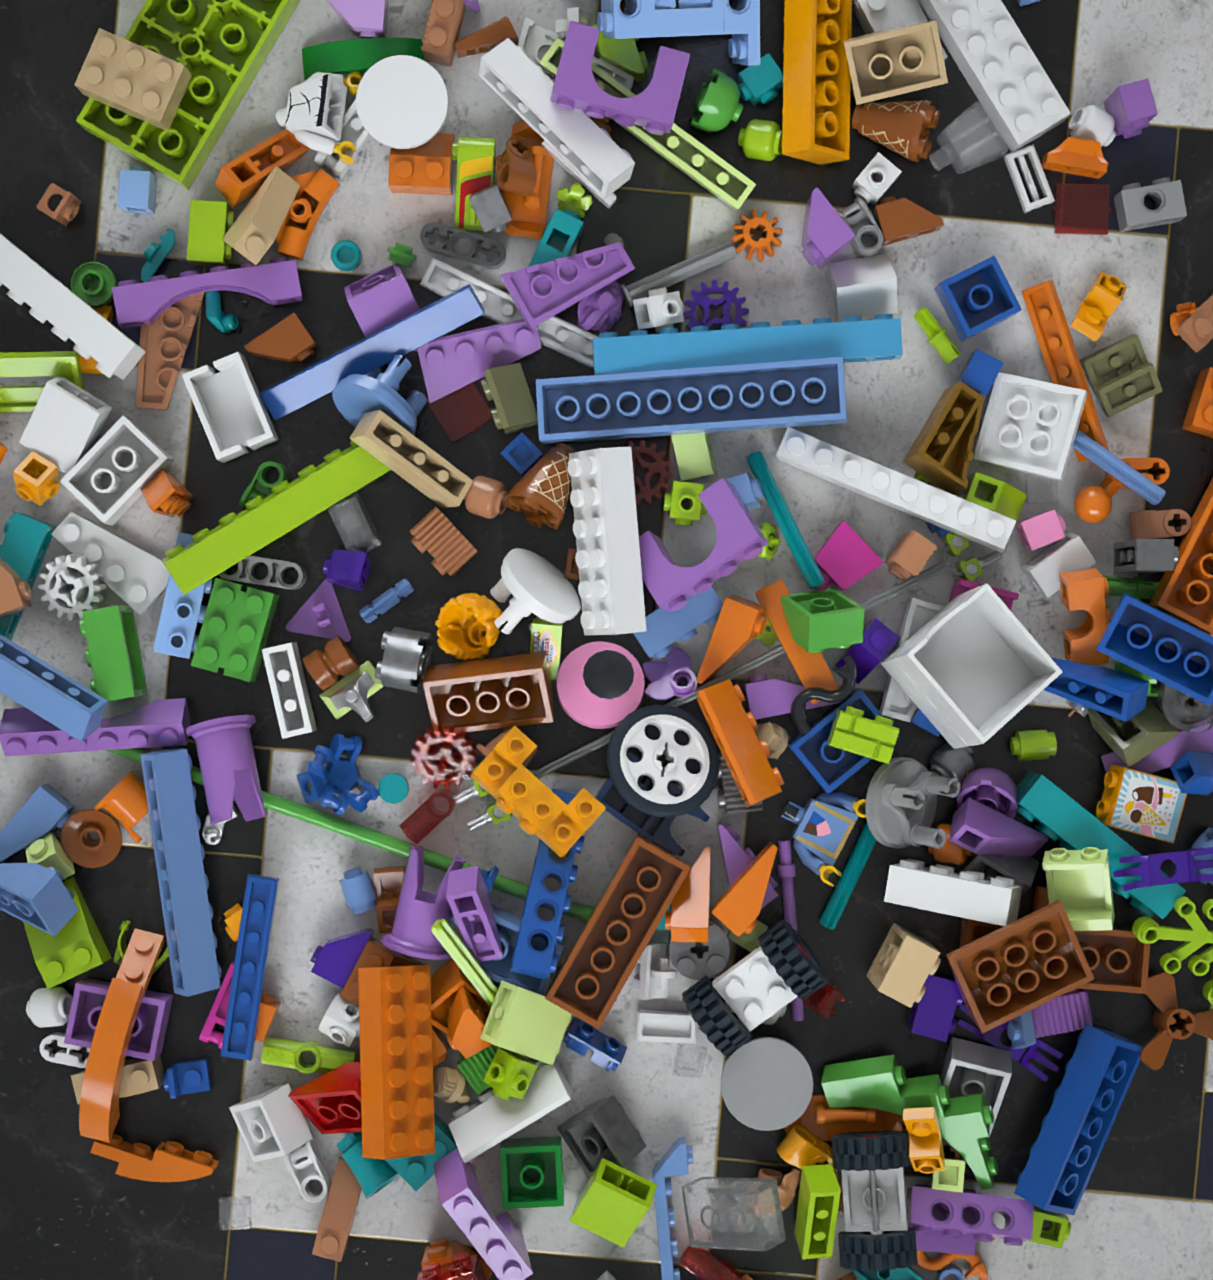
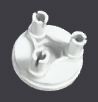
(402, 102)
(535, 589)

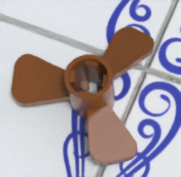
(1162, 993)

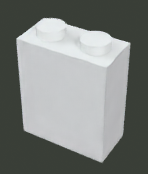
(64, 423)

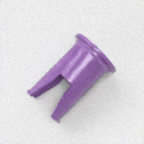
(228, 767)
(419, 911)

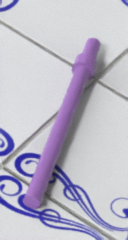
(786, 872)

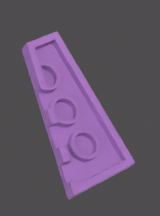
(558, 284)
(462, 357)

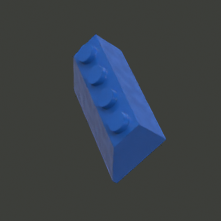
(1160, 647)

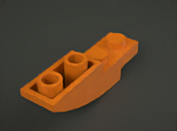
(166, 1164)

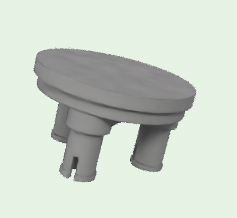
(904, 803)
(766, 1083)

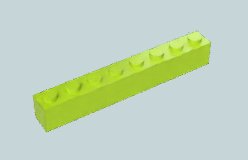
(271, 517)

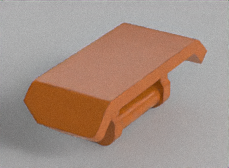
(531, 212)
(827, 1121)

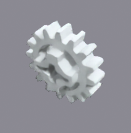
(66, 574)

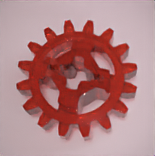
(653, 469)
(428, 758)

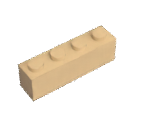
(411, 459)

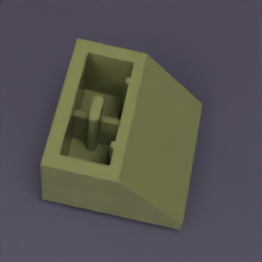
(511, 396)
(1135, 737)

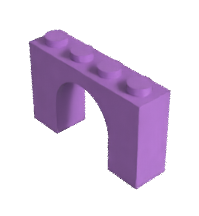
(577, 88)
(736, 541)
(495, 1239)

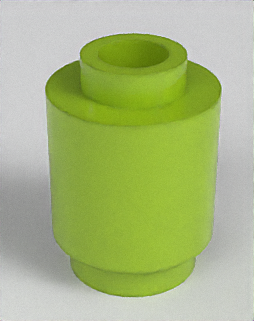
(1033, 744)

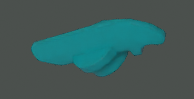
(156, 254)

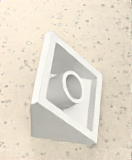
(864, 287)

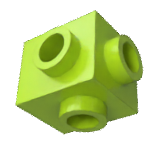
(673, 500)
(509, 1074)

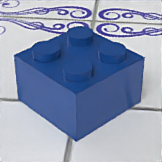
(977, 298)

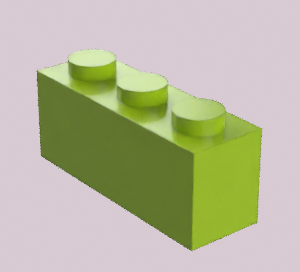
(817, 1211)

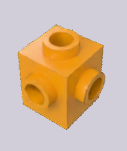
(36, 479)

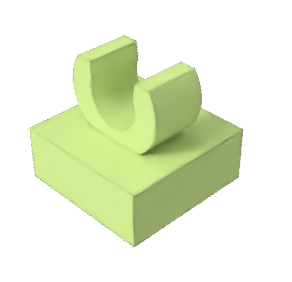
(951, 1178)

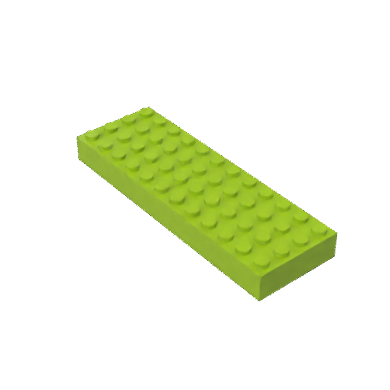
(222, 49)

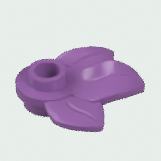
(666, 676)

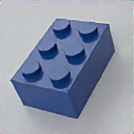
(826, 763)

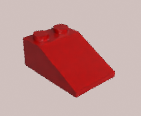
(332, 1100)

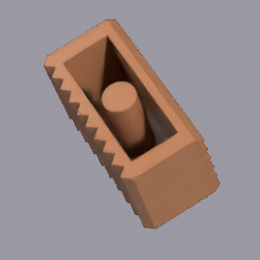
(442, 31)
(443, 542)
(910, 555)

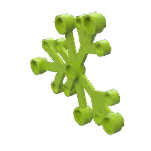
(1194, 938)

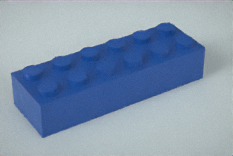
(1079, 1120)

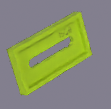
(35, 364)

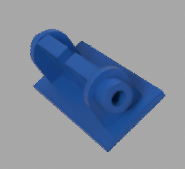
(607, 1050)

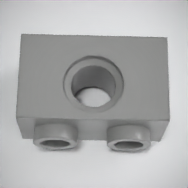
(1168, 201)

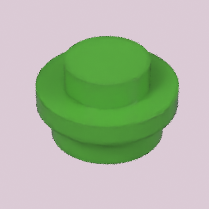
(401, 254)

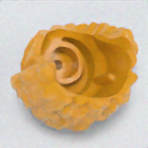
(468, 626)

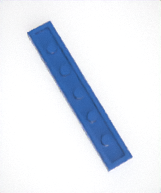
(249, 967)

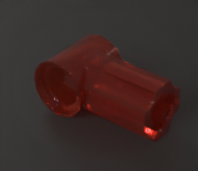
(427, 817)
(706, 1266)

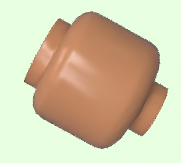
(486, 497)

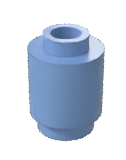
(358, 890)

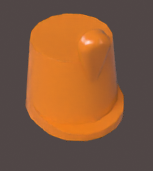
(127, 803)

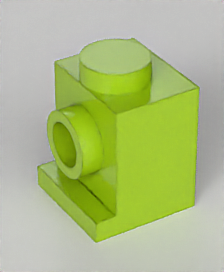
(1055, 1233)

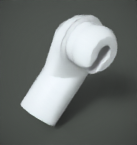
(213, 834)

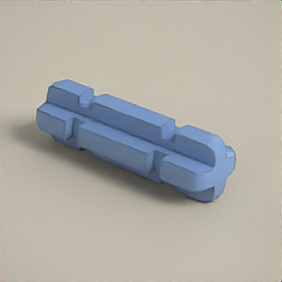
(386, 600)

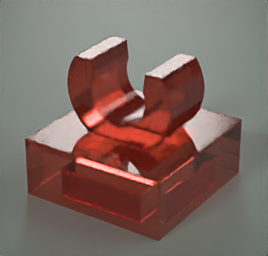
(824, 1000)

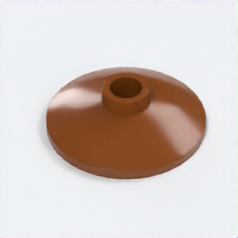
(84, 849)

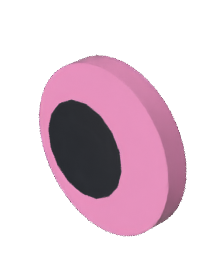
(600, 684)

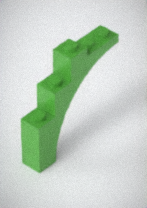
(884, 1086)

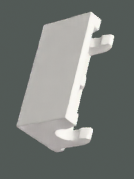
(1060, 557)

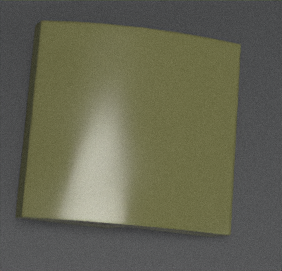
(1121, 375)

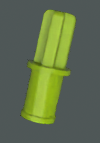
(937, 336)

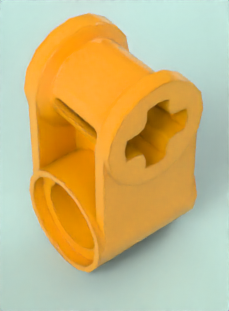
(804, 1149)

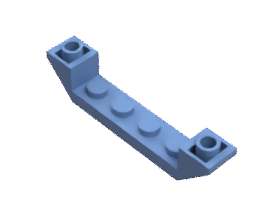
(671, 1164)

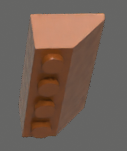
(490, 693)

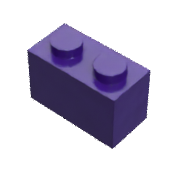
(936, 1009)

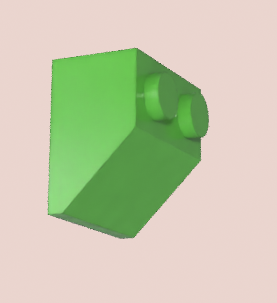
(823, 619)

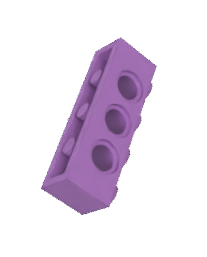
(1016, 1212)

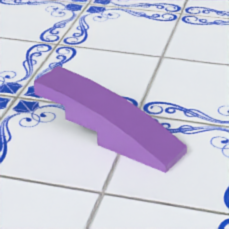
(1166, 754)

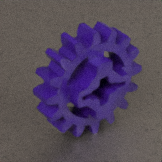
(705, 303)

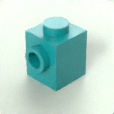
(760, 81)

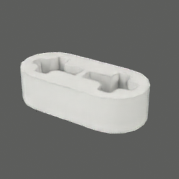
(64, 1057)

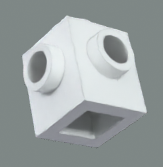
(659, 310)
(341, 1021)

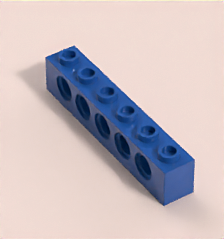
(525, 958)

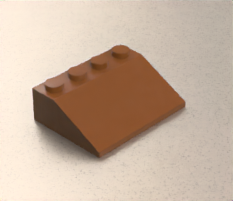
(1019, 967)

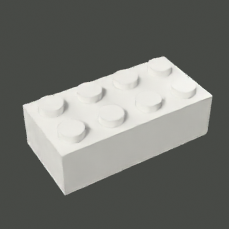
(953, 893)

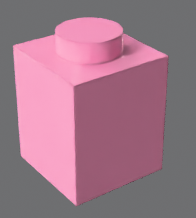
(1041, 530)

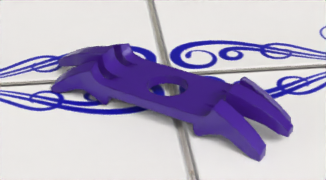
(1150, 868)
(1020, 1055)

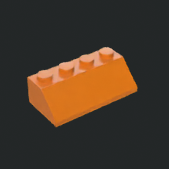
(738, 742)

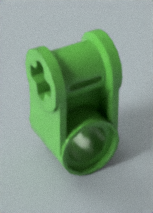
(260, 484)

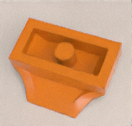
(1077, 158)

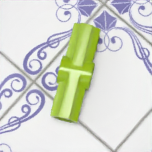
(289, 1054)

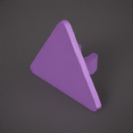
(321, 615)

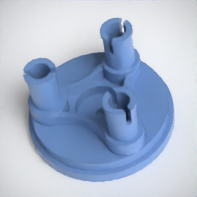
(378, 391)

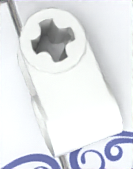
(308, 1169)

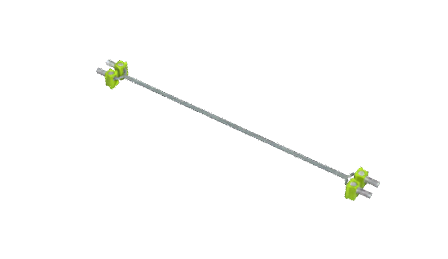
(966, 569)

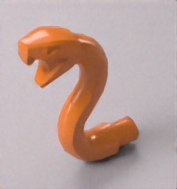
(976, 1268)

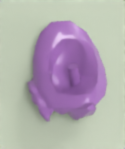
(601, 308)

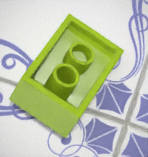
(73, 949)

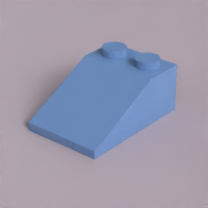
(36, 896)

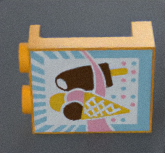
(1141, 803)

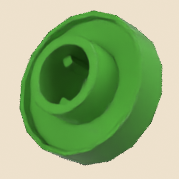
(94, 284)

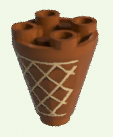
(898, 126)
(544, 489)

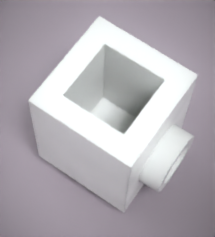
(875, 179)

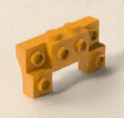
(532, 801)

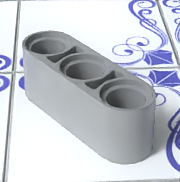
(275, 576)

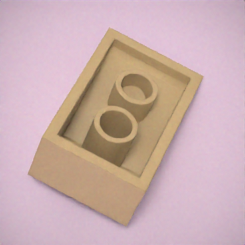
(895, 61)

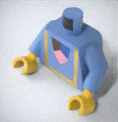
(823, 829)

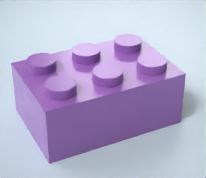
(149, 1028)

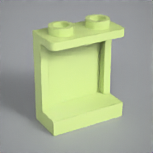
(1082, 885)
(525, 1023)

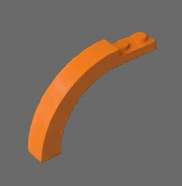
(110, 1042)

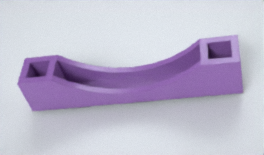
(144, 302)
(154, 725)

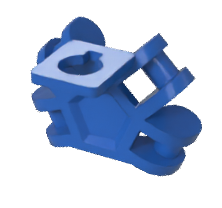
(337, 777)

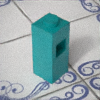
(559, 237)

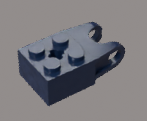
(648, 826)

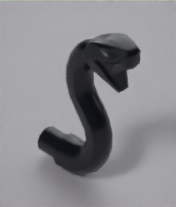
(798, 706)

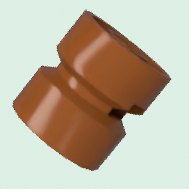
(328, 664)

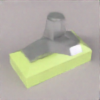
(353, 692)

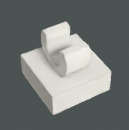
(573, 14)

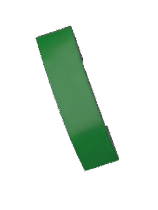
(356, 54)

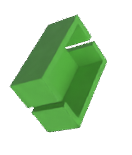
(235, 630)
(114, 653)

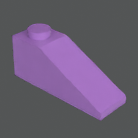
(773, 696)
(474, 913)

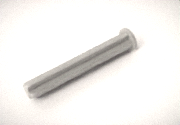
(680, 271)

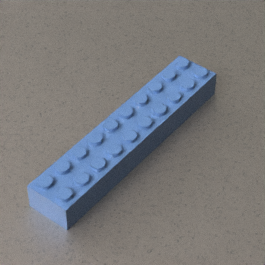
(691, 400)

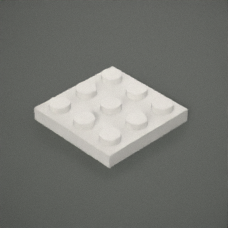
(1030, 426)

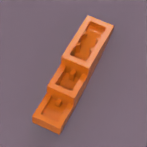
(809, 667)

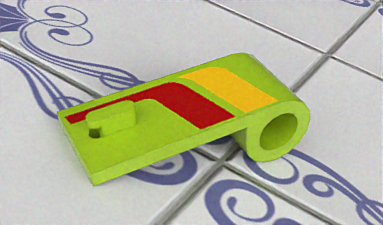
(474, 173)

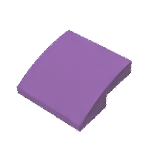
(938, 1243)

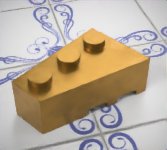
(947, 439)

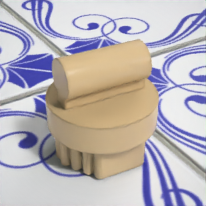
(774, 736)
(450, 1085)

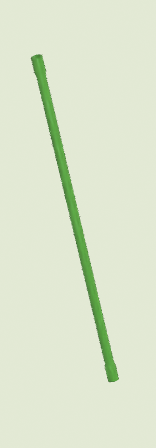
(369, 836)

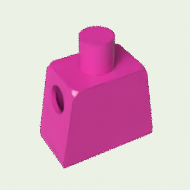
(845, 558)

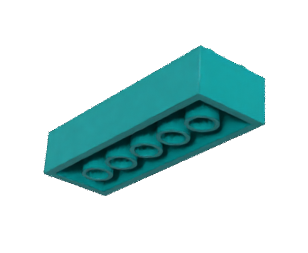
(1077, 829)

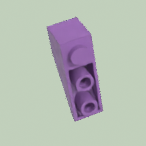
(992, 833)
(737, 859)

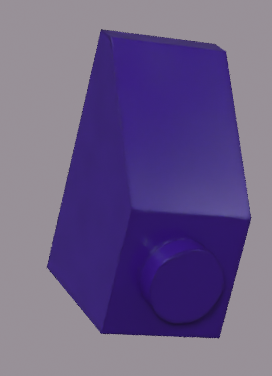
(347, 569)
(867, 655)
(340, 956)

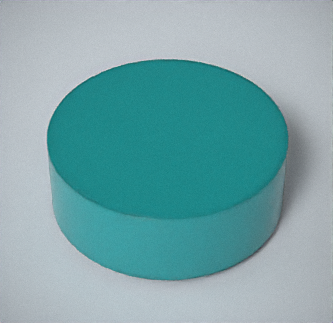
(346, 256)
(393, 788)

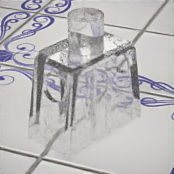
(969, 142)
(354, 524)

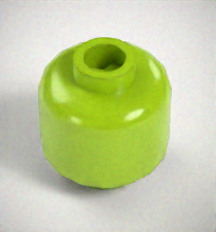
(761, 140)

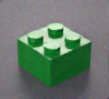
(532, 1172)

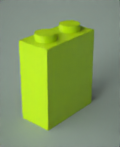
(613, 1202)

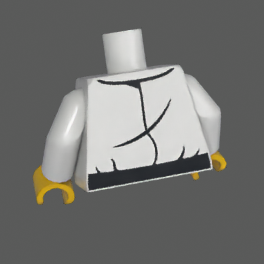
(317, 112)

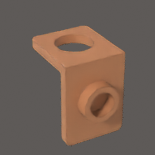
(67, 208)

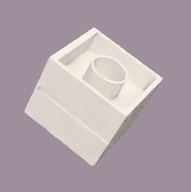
(971, 667)

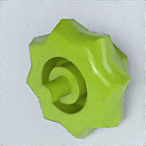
(772, 537)

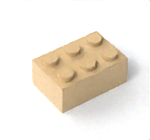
(133, 79)
(903, 965)

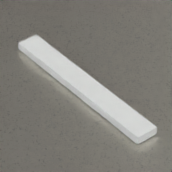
(500, 308)

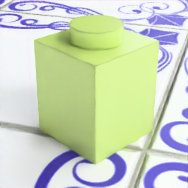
(49, 852)

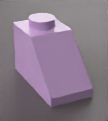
(363, 17)

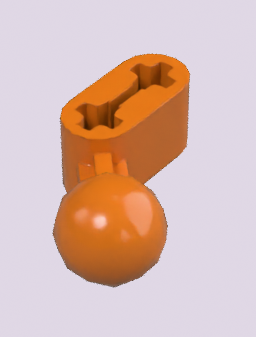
(1095, 502)

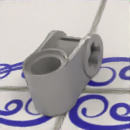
(861, 223)

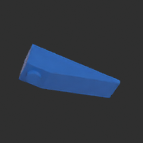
(1100, 689)

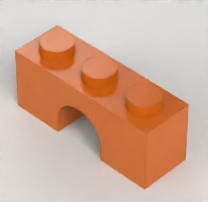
(1086, 592)

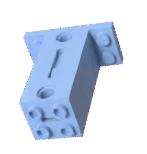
(687, 18)

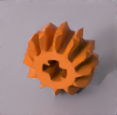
(750, 226)

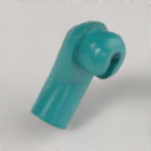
(216, 316)

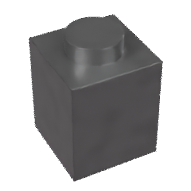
(491, 209)

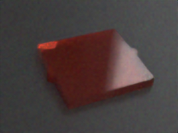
(1081, 209)
(461, 412)

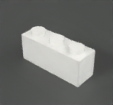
(289, 690)

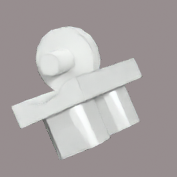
(654, 972)

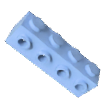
(181, 615)

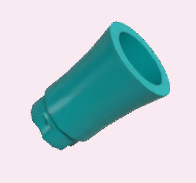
(370, 1173)

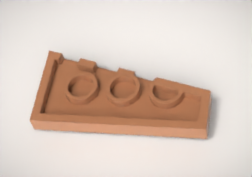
(165, 350)

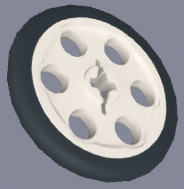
(626, 773)

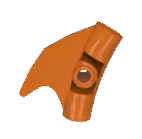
(313, 196)

